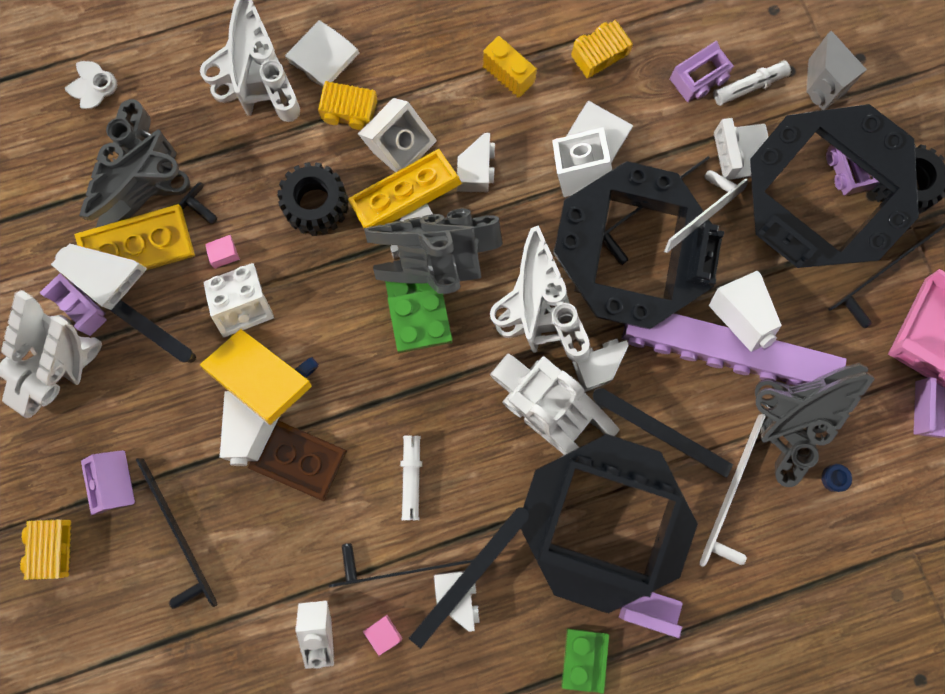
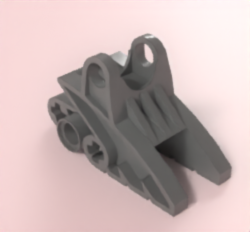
(137, 174)
(436, 248)
(811, 405)

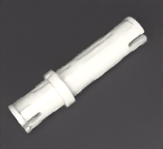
(761, 79)
(411, 464)

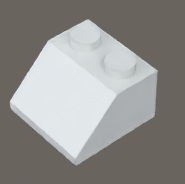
(397, 135)
(581, 159)

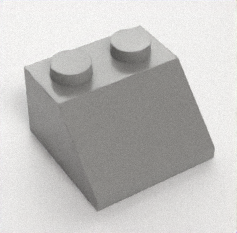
(831, 71)

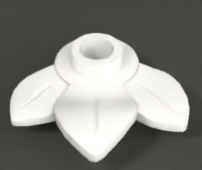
(89, 85)

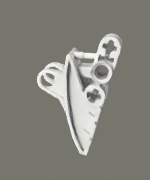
(251, 66)
(534, 292)
(56, 354)
(550, 402)

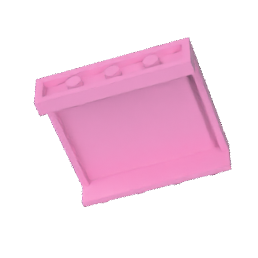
(922, 335)

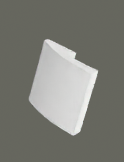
(322, 53)
(595, 117)

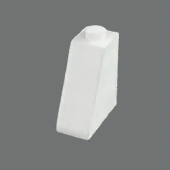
(98, 274)
(747, 311)
(242, 432)

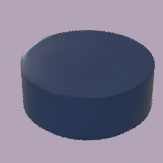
(307, 367)
(836, 478)

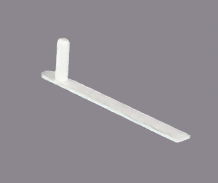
(732, 189)
(712, 545)

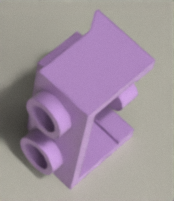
(691, 89)
(844, 179)
(75, 304)

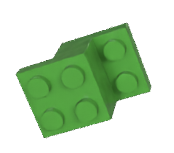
(417, 316)

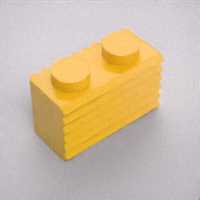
(601, 48)
(509, 66)
(347, 105)
(46, 549)

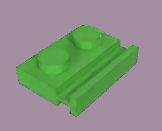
(585, 660)

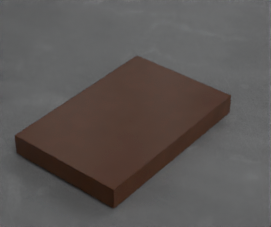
(300, 460)

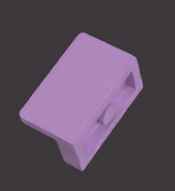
(929, 408)
(107, 481)
(655, 613)

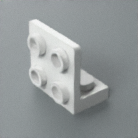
(737, 146)
(237, 300)

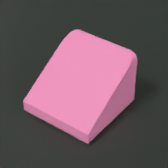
(222, 252)
(383, 635)

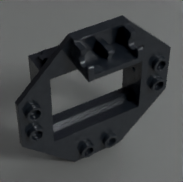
(869, 142)
(582, 231)
(590, 579)

